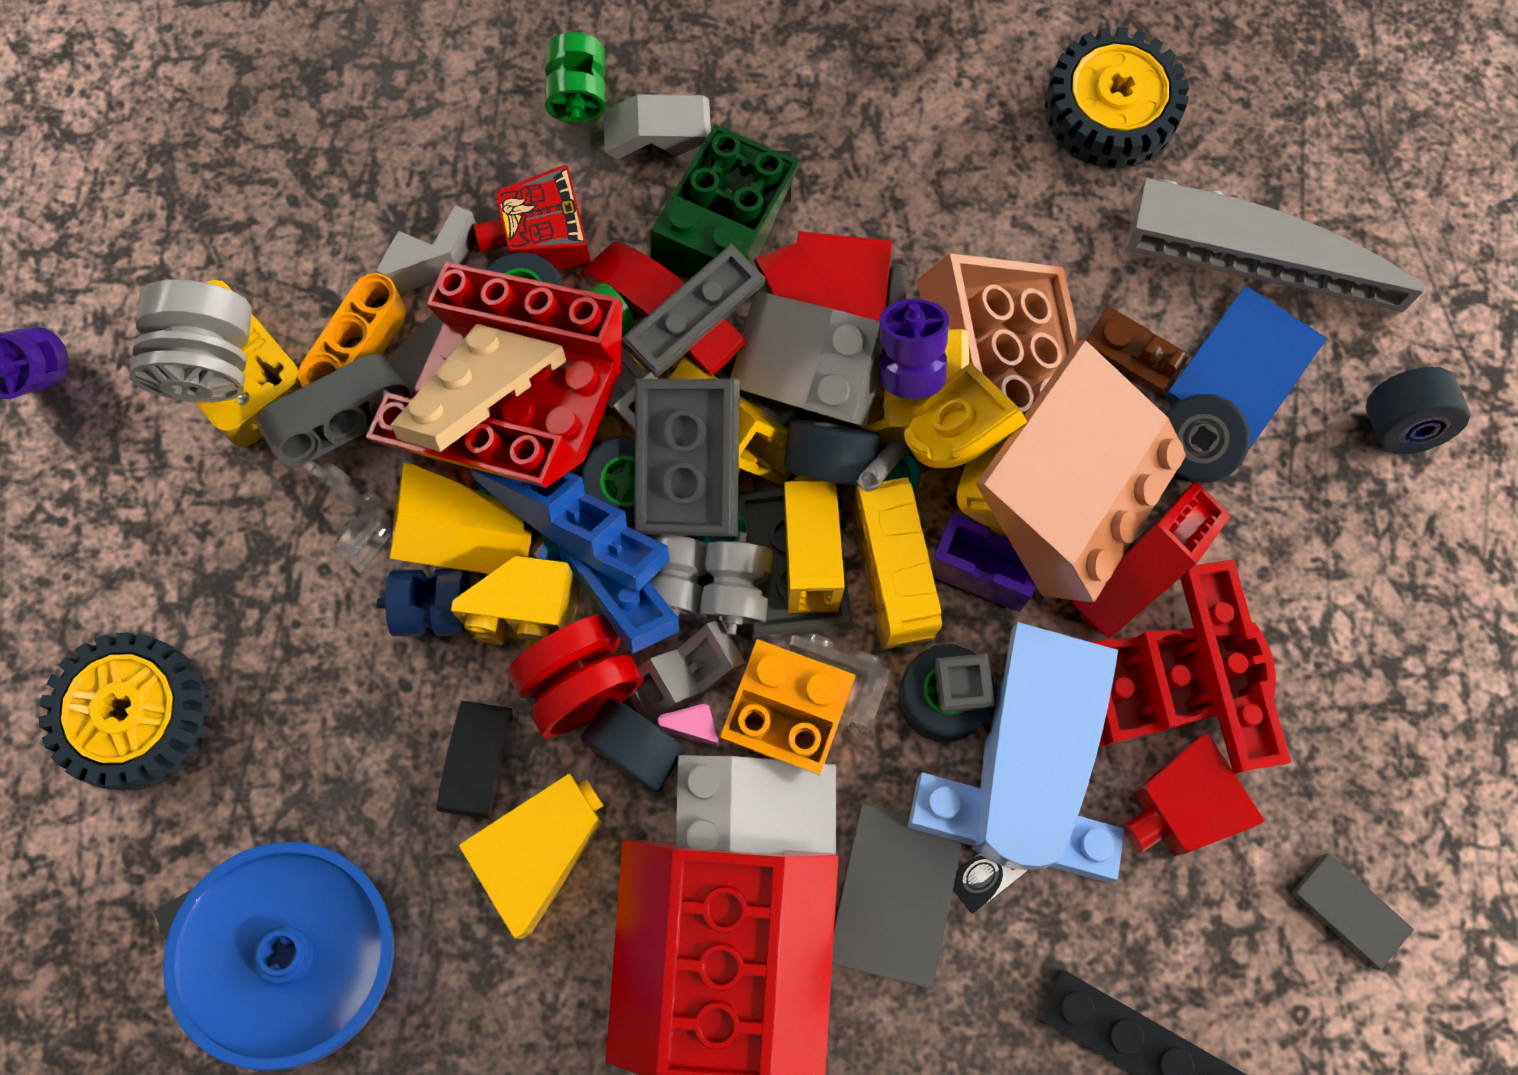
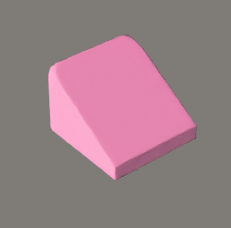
(691, 724)

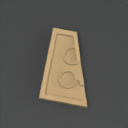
(470, 381)

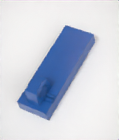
(636, 616)

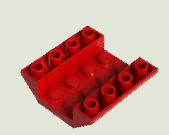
(555, 419)
(721, 961)

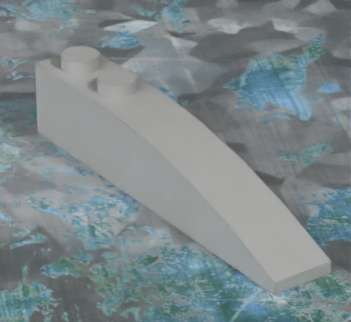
(1261, 244)

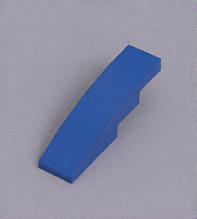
(582, 526)

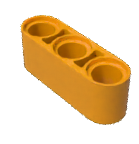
(353, 320)

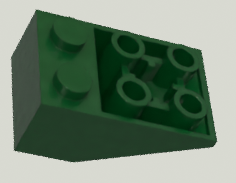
(722, 200)

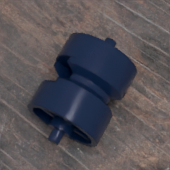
(423, 602)

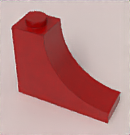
(1156, 560)

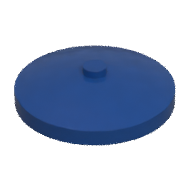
(278, 956)

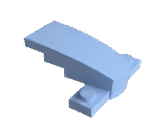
(1035, 764)

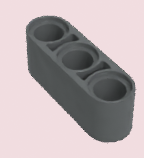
(329, 410)

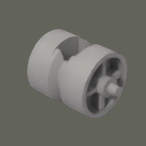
(737, 572)
(679, 577)

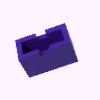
(981, 563)

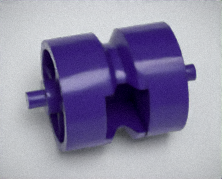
(913, 348)
(30, 361)

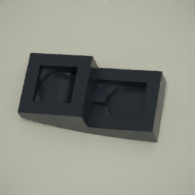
(474, 760)

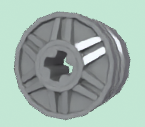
(190, 341)

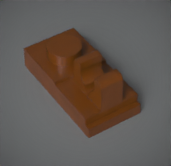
(1137, 351)

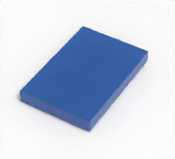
(1250, 359)

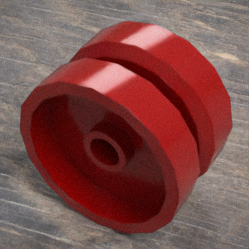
(573, 675)

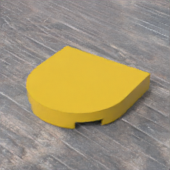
(961, 420)

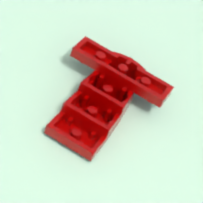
(1201, 674)

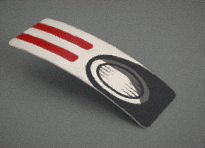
(981, 881)

